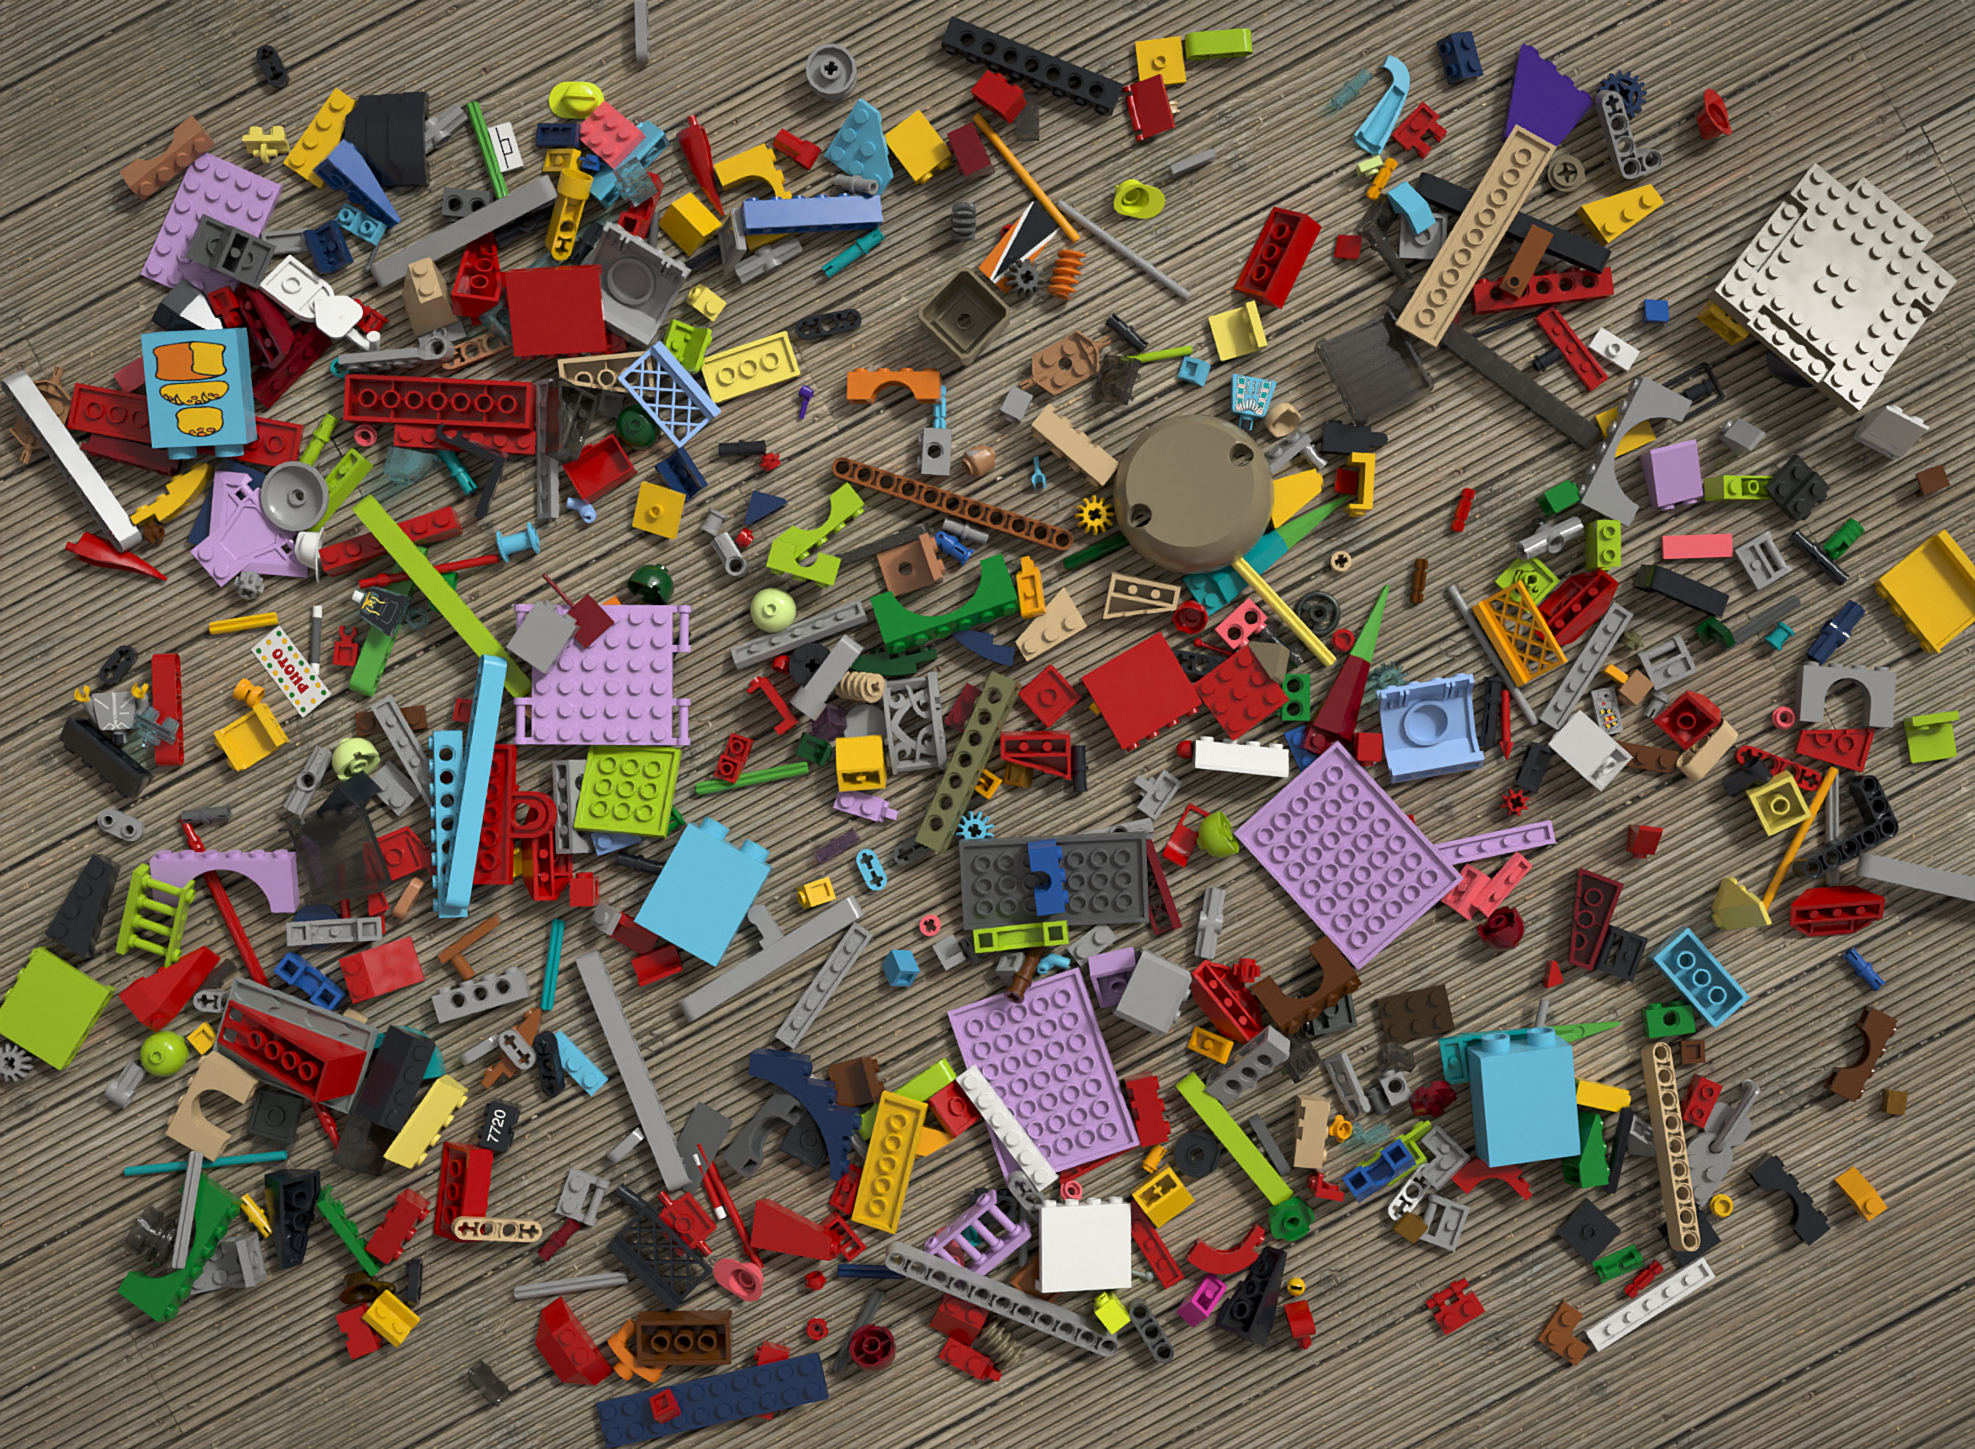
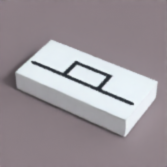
(506, 147)

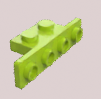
(1418, 1131)

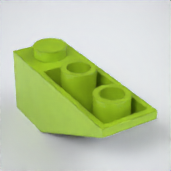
(1736, 488)

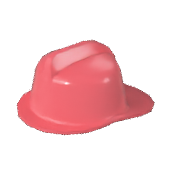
(740, 1278)

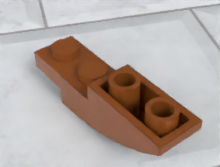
(528, 1031)

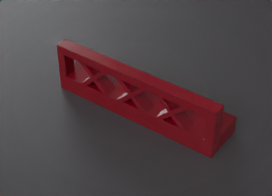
(303, 354)
(132, 454)
(1164, 891)

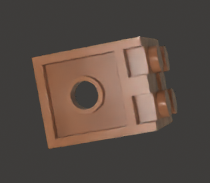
(925, 566)

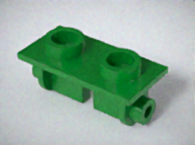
(1618, 1263)

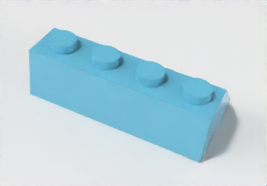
(647, 151)

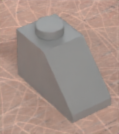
(1740, 436)

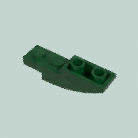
(904, 664)

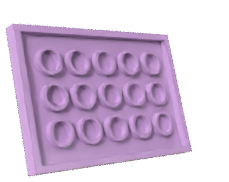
(219, 192)

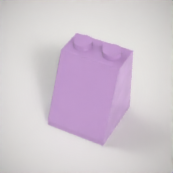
(1672, 474)

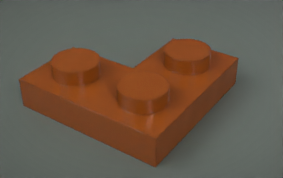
(1558, 1334)

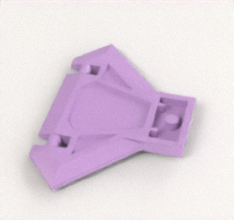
(243, 535)

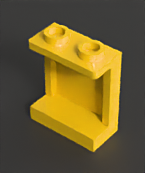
(918, 148)
(1366, 466)
(251, 738)

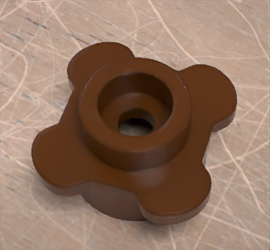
(154, 532)

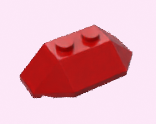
(1577, 605)
(542, 869)
(1835, 910)
(1226, 1001)
(569, 1346)

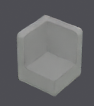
(949, 952)
(1008, 965)

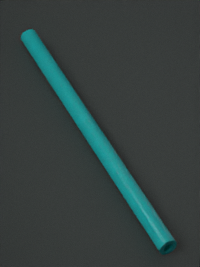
(206, 1163)

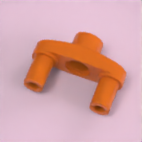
(628, 1364)

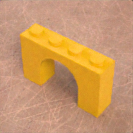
(754, 165)

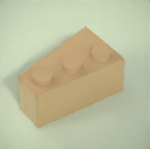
(1054, 627)
(1310, 1131)

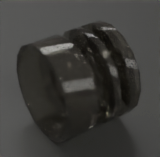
(152, 1235)

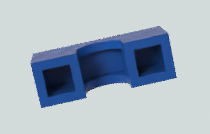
(1045, 857)
(301, 973)
(1369, 1179)

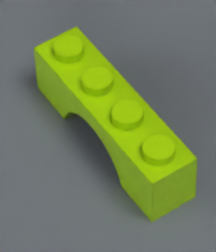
(844, 505)
(1021, 936)

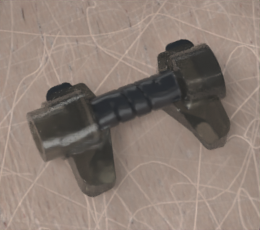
(1268, 635)

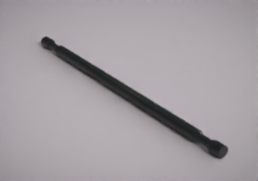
(1507, 323)

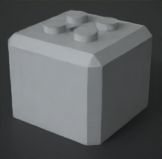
(1154, 993)

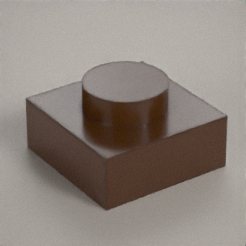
(1692, 1051)

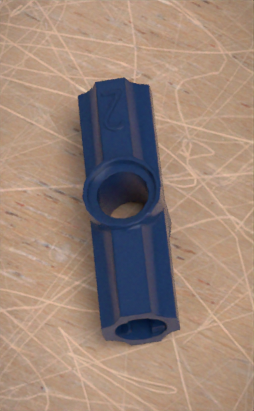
(1835, 632)

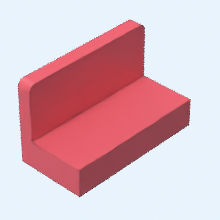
(1466, 891)

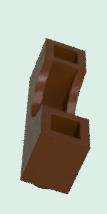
(1876, 1030)

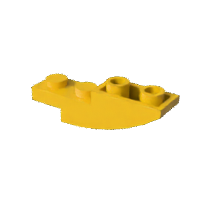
(183, 492)

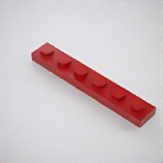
(425, 437)

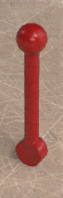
(1198, 642)

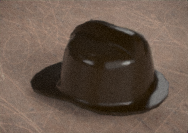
(362, 1287)

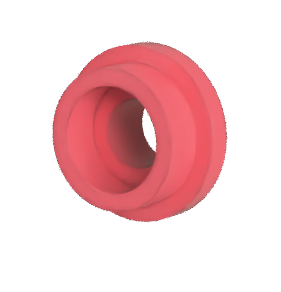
(365, 441)
(1790, 718)
(1074, 1187)

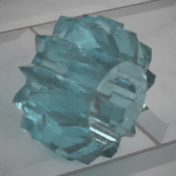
(1395, 675)

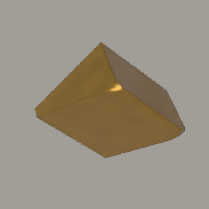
(1018, 775)
(1894, 1102)
(1410, 1226)

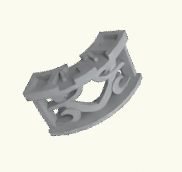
(937, 746)

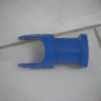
(950, 546)

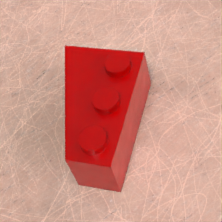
(1038, 749)
(1147, 1108)
(398, 1226)

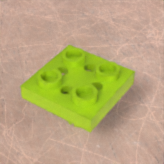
(1541, 579)

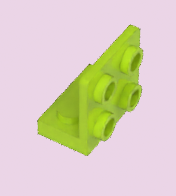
(1930, 736)

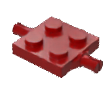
(688, 1221)

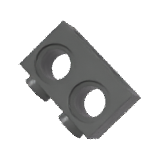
(468, 200)

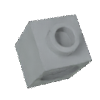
(1015, 405)
(1401, 1094)

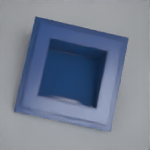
(1655, 311)

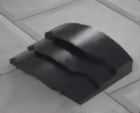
(392, 137)

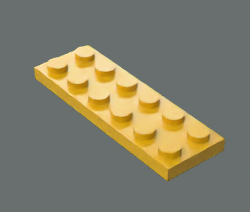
(889, 1162)

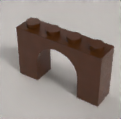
(1293, 1013)

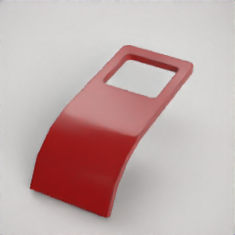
(1182, 840)

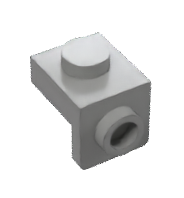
(605, 918)

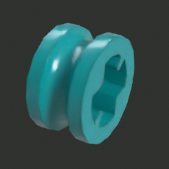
(335, 372)

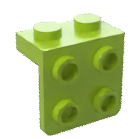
(687, 344)

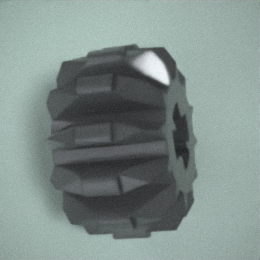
(963, 221)
(1015, 278)

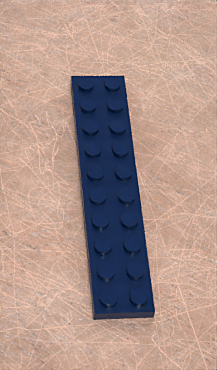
(716, 1399)

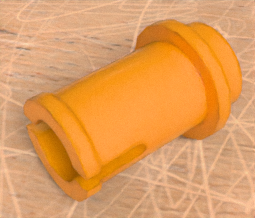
(1153, 1158)

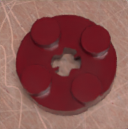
(1433, 1099)

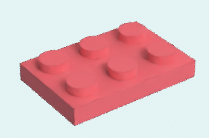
(610, 134)

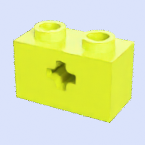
(1110, 1311)

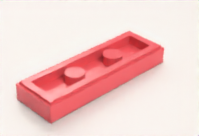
(1696, 546)
(1501, 884)

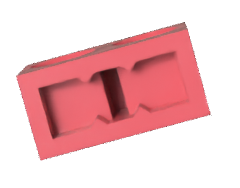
(1237, 620)

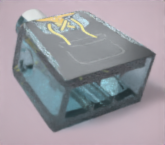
(382, 608)

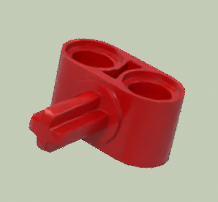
(1300, 1322)

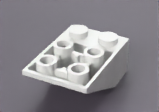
(1890, 431)

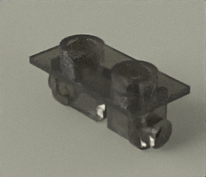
(482, 1375)

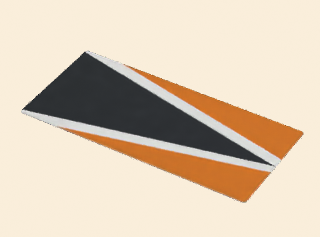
(1022, 242)

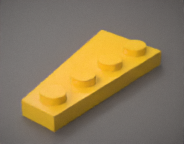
(320, 137)

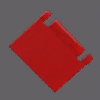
(1149, 107)

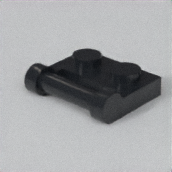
(1627, 956)

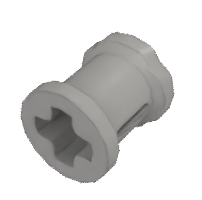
(713, 522)

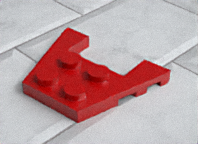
(403, 855)

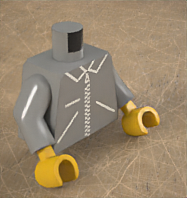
(114, 710)

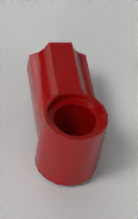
(803, 152)

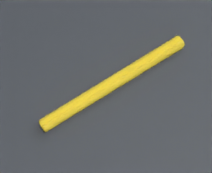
(1284, 612)

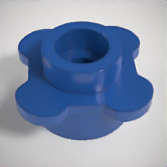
(591, 162)

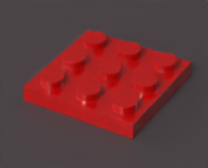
(1240, 693)

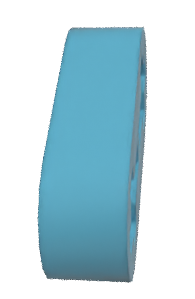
(866, 872)

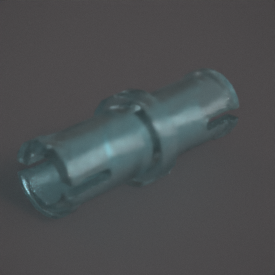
(1351, 89)

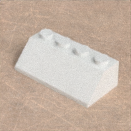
(1240, 758)

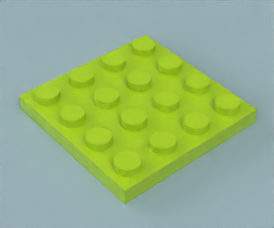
(628, 790)

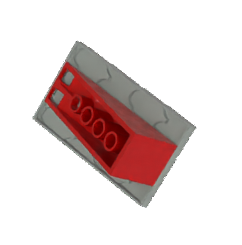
(295, 1044)

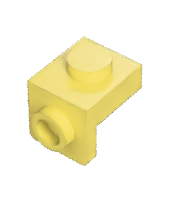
(705, 301)

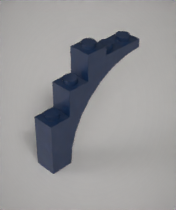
(818, 1096)

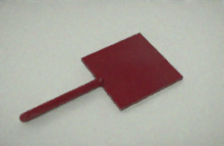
(589, 616)

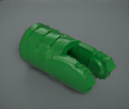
(1843, 538)

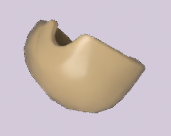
(1282, 419)

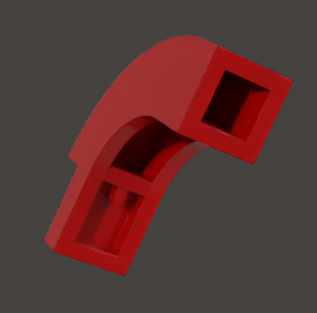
(1476, 1171)
(1230, 1260)

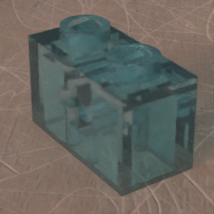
(634, 182)

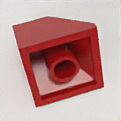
(1688, 718)

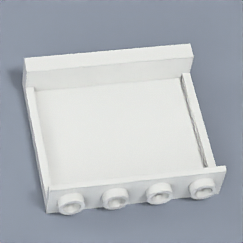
(1084, 1245)

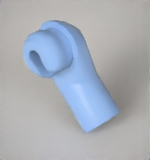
(586, 511)

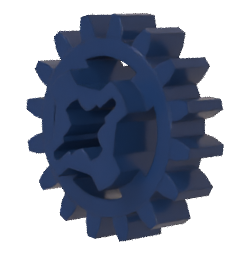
(1616, 85)

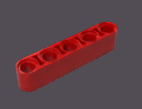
(168, 701)

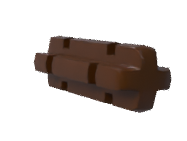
(1419, 581)

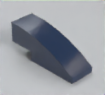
(983, 645)

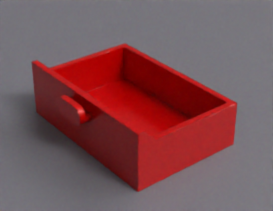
(600, 469)

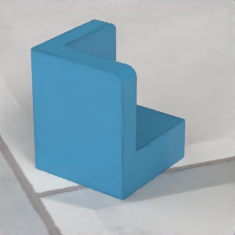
(900, 968)

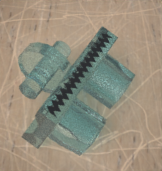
(147, 722)

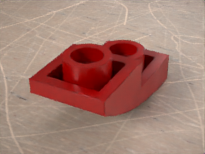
(734, 758)

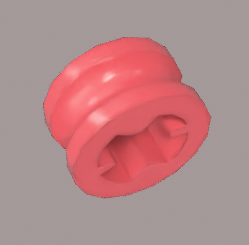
(937, 923)

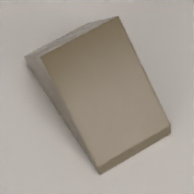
(1273, 658)

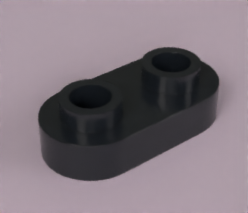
(414, 1289)

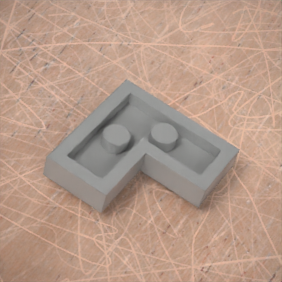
(1448, 1159)

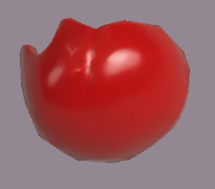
(1190, 617)

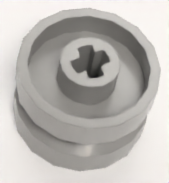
(827, 59)

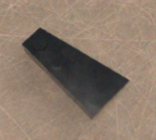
(82, 913)

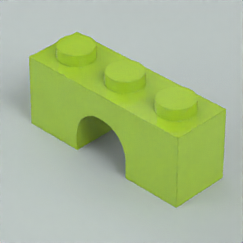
(782, 560)

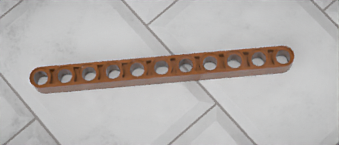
(940, 504)

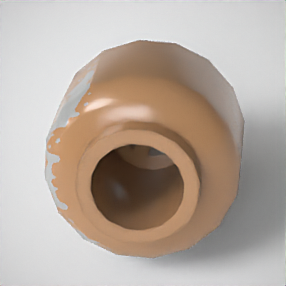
(978, 460)

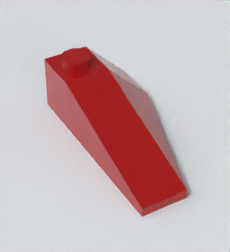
(478, 278)
(163, 994)

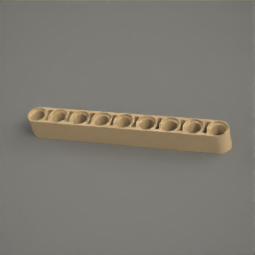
(1677, 1156)

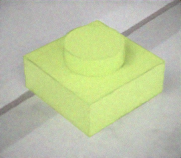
(1369, 167)

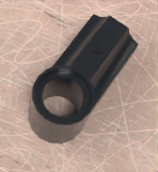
(1752, 773)

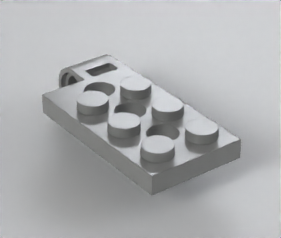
(404, 358)

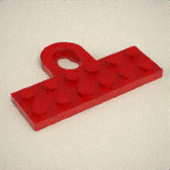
(499, 825)

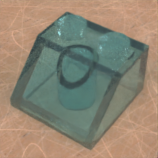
(409, 465)

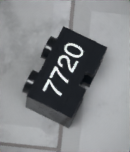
(497, 1130)

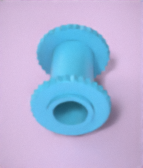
(518, 542)

